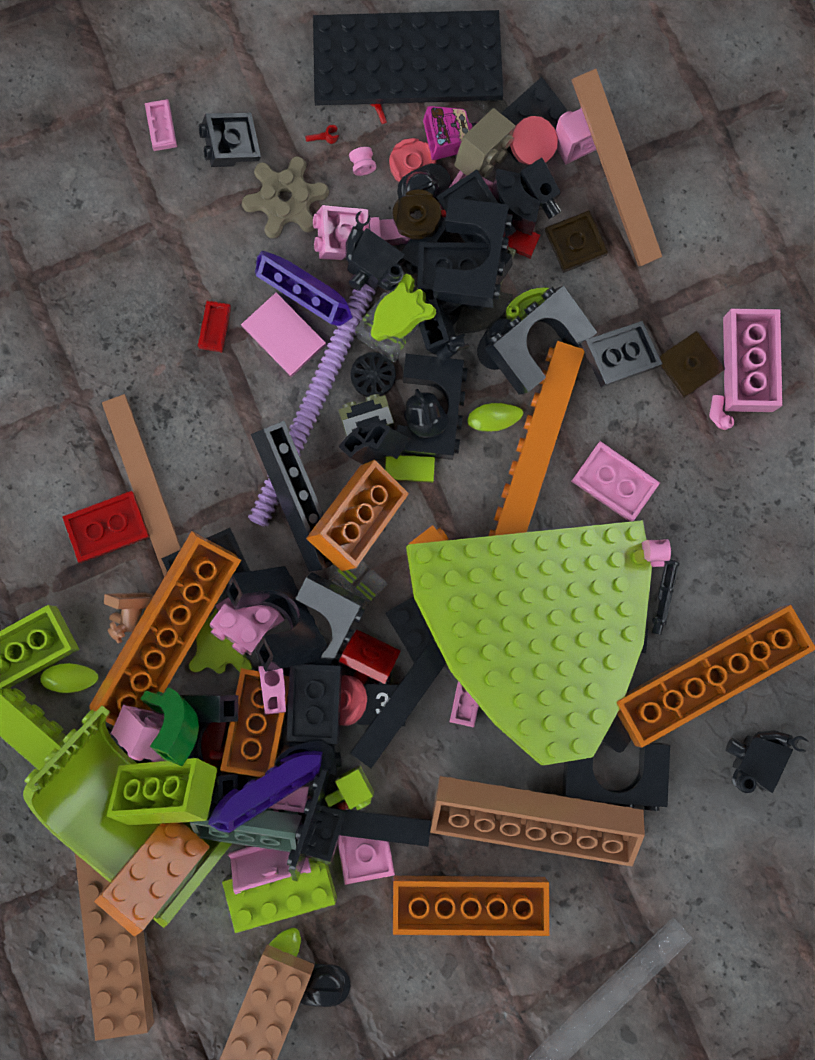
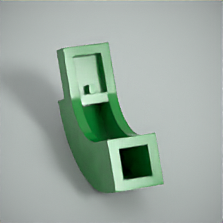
(179, 726)

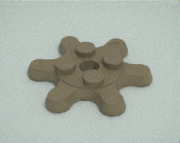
(279, 211)

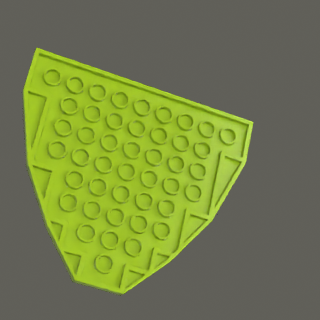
(540, 627)

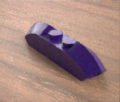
(303, 288)
(260, 794)

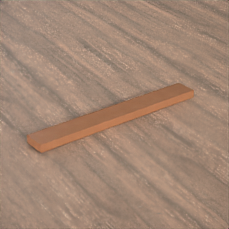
(616, 167)
(142, 477)

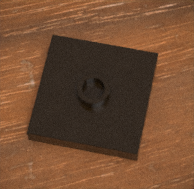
(576, 241)
(690, 364)

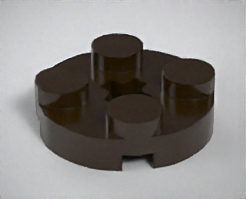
(421, 227)

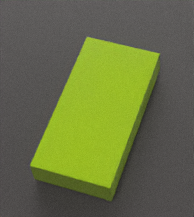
(411, 468)

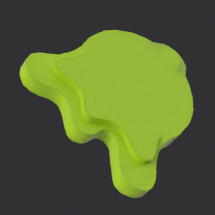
(401, 311)
(215, 652)

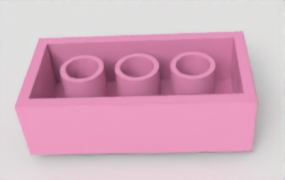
(752, 360)

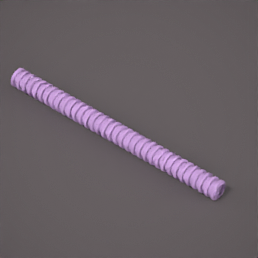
(317, 394)

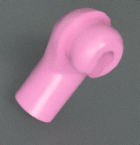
(717, 414)

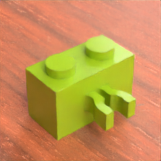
(353, 788)

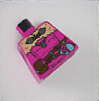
(445, 130)

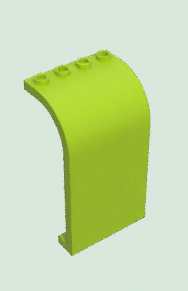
(73, 804)

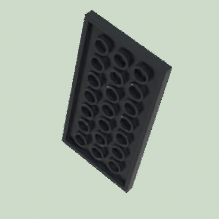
(407, 57)

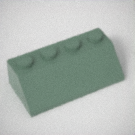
(266, 830)

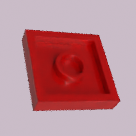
(369, 657)

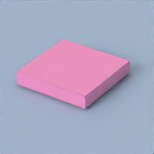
(364, 859)

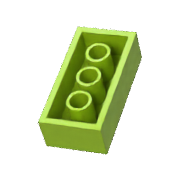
(34, 645)
(27, 728)
(162, 792)
(280, 898)

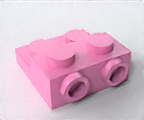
(334, 228)
(243, 625)

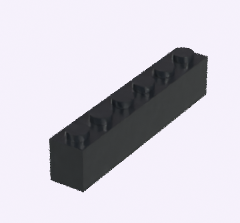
(292, 489)

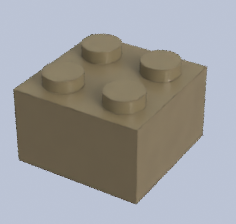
(485, 144)

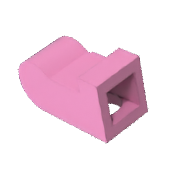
(387, 231)
(657, 551)
(273, 690)

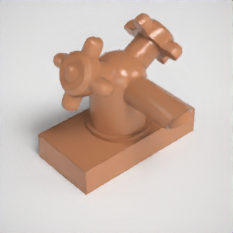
(131, 612)

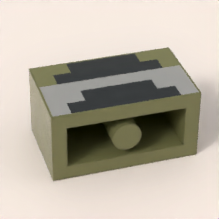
(360, 415)

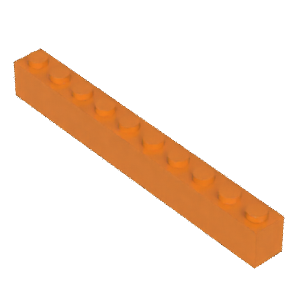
(539, 440)

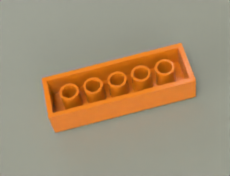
(470, 905)

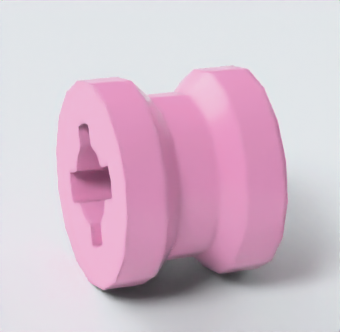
(362, 161)

